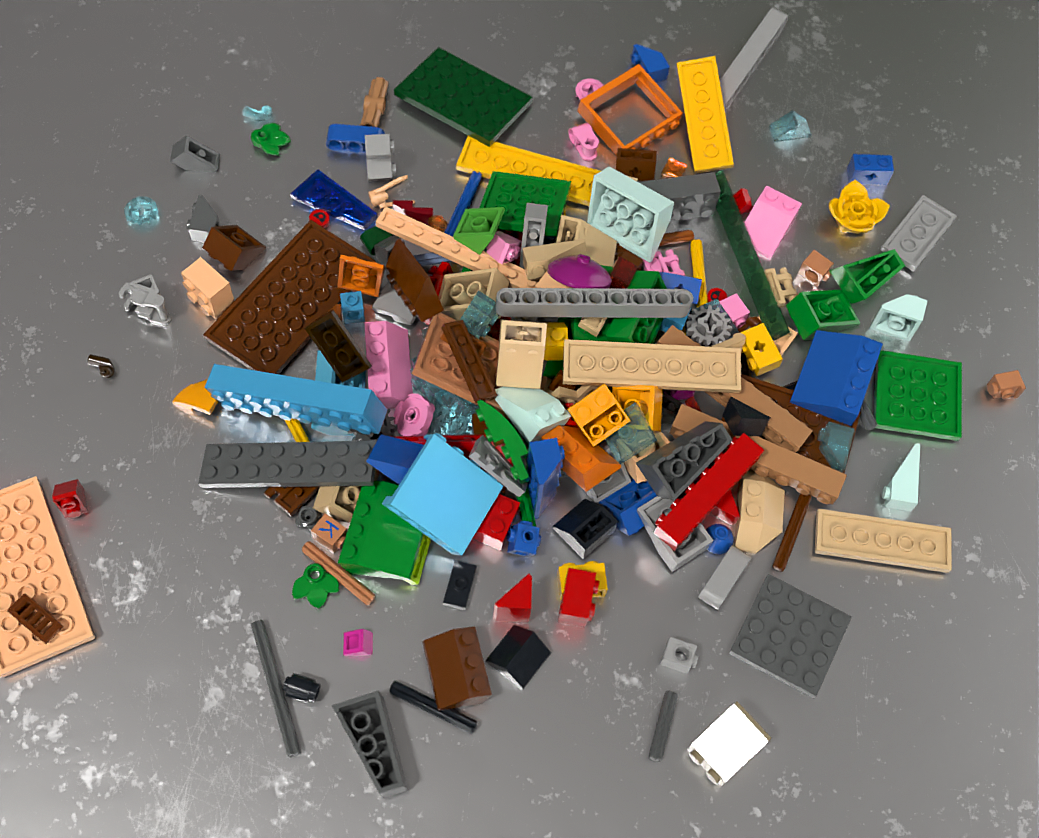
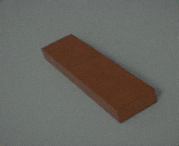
(469, 361)

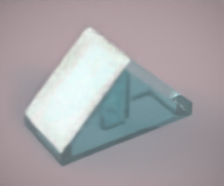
(790, 127)

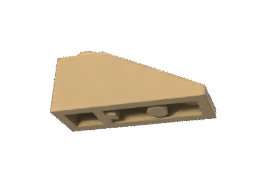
(538, 257)

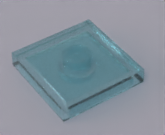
(632, 436)

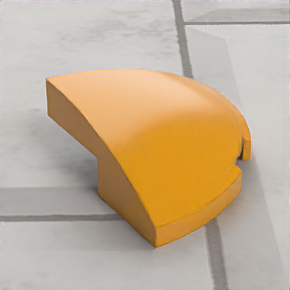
(196, 397)

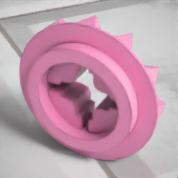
(584, 86)

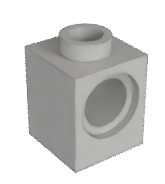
(671, 661)

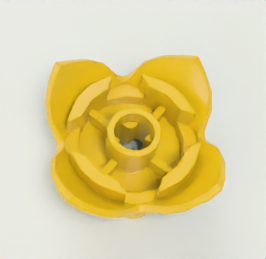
(855, 210)

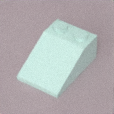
(531, 411)

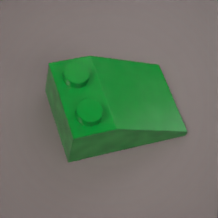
(821, 311)

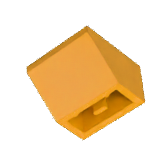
(598, 414)

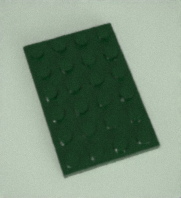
(463, 96)

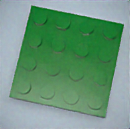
(517, 190)
(918, 395)

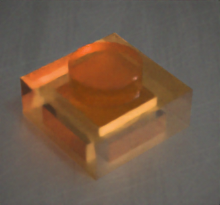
(673, 169)

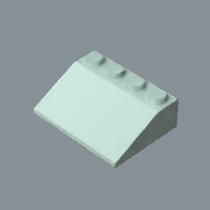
(629, 212)

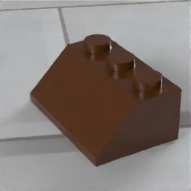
(457, 668)

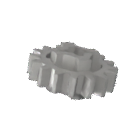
(708, 326)

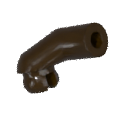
(105, 365)

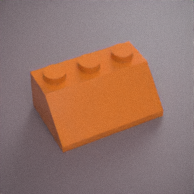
(582, 461)

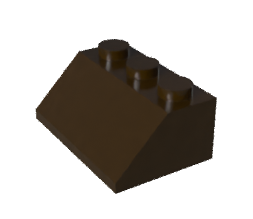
(338, 346)

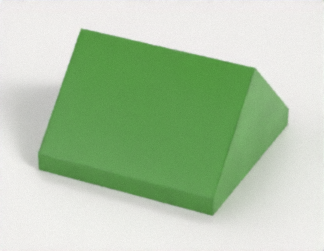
(478, 227)

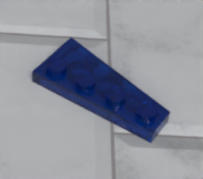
(325, 194)

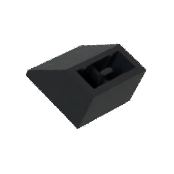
(586, 527)

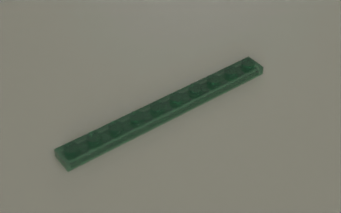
(749, 261)

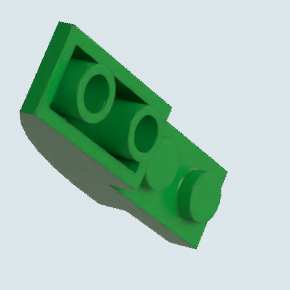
(502, 432)

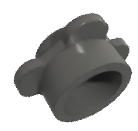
(306, 511)

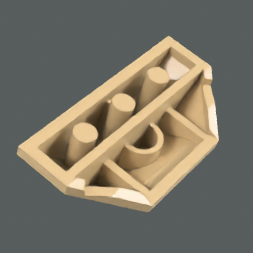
(760, 511)

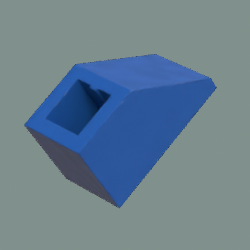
(651, 61)

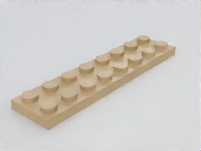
(652, 365)

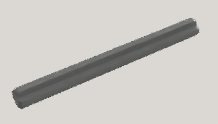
(275, 688)

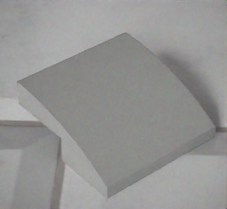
(392, 305)

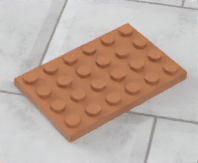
(439, 366)

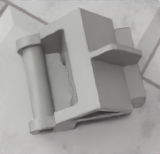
(148, 298)

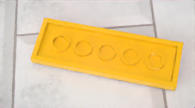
(705, 115)

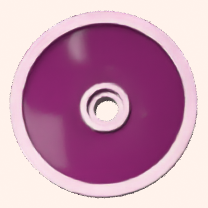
(579, 272)

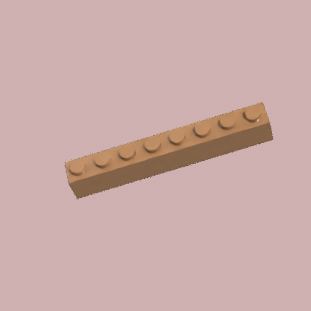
(782, 427)
(776, 461)

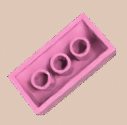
(390, 360)

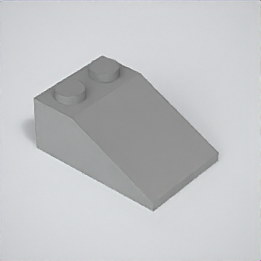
(693, 545)

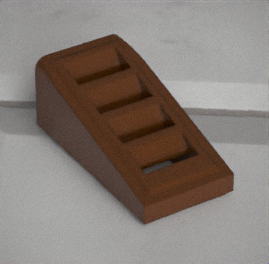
(24, 607)

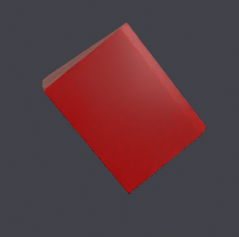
(516, 603)

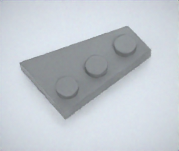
(496, 465)

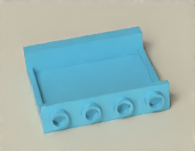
(444, 495)

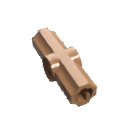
(375, 102)

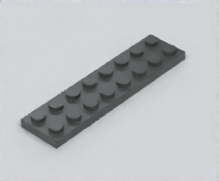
(287, 464)

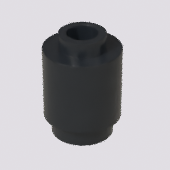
(301, 688)

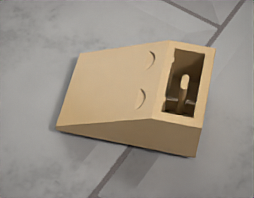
(598, 244)
(521, 353)

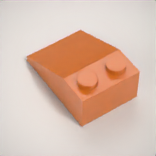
(360, 275)

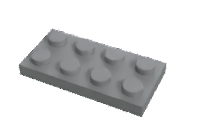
(919, 232)

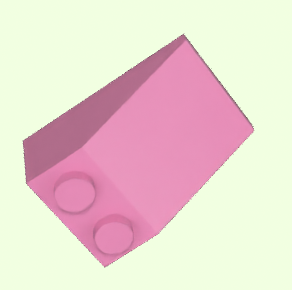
(771, 220)

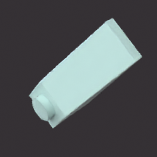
(903, 487)

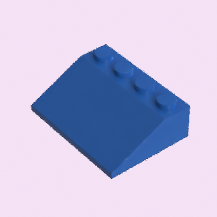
(836, 375)

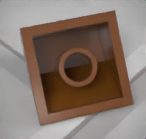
(232, 247)

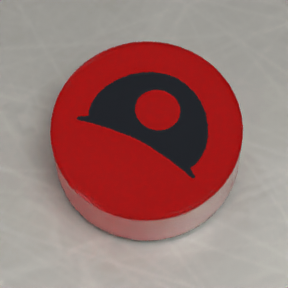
(320, 217)
(716, 293)

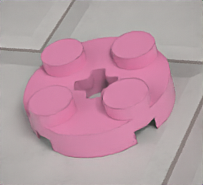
(424, 414)

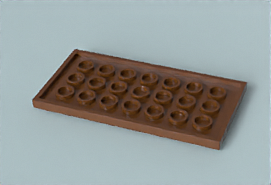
(296, 288)

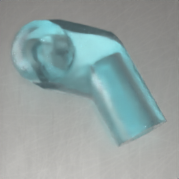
(258, 116)

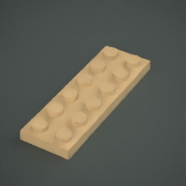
(883, 540)

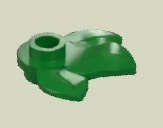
(270, 138)
(315, 589)

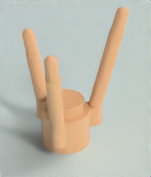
(379, 195)

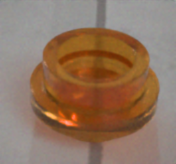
(437, 222)

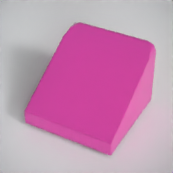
(358, 643)

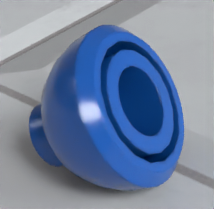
(722, 538)

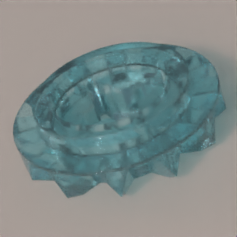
(135, 205)

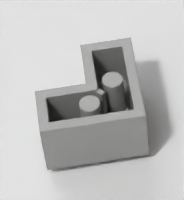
(378, 155)

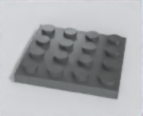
(790, 635)

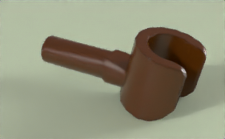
(750, 322)

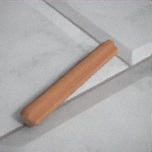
(339, 573)

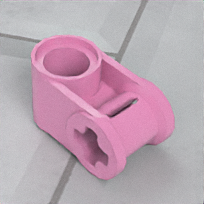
(584, 141)

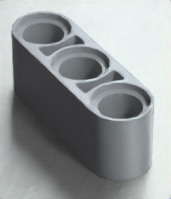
(724, 577)

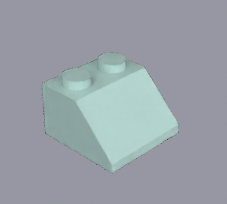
(900, 317)

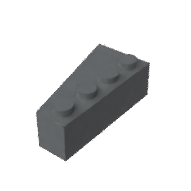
(683, 459)

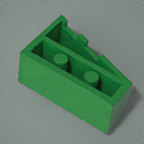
(867, 275)

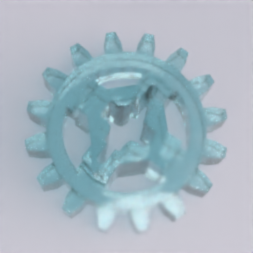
(441, 426)

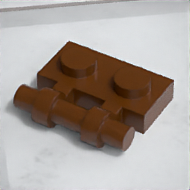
(291, 498)

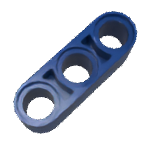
(349, 137)

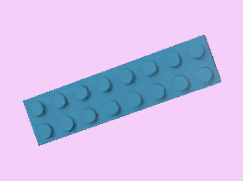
(297, 399)

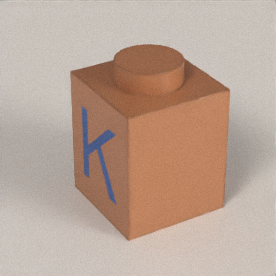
(329, 533)

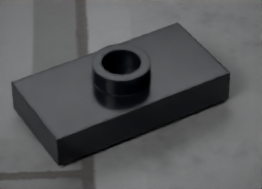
(459, 585)

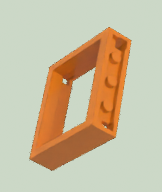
(614, 87)

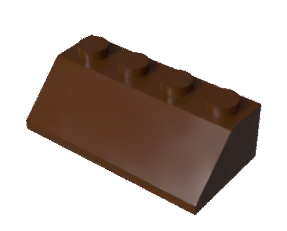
(412, 283)

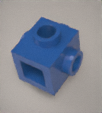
(523, 539)

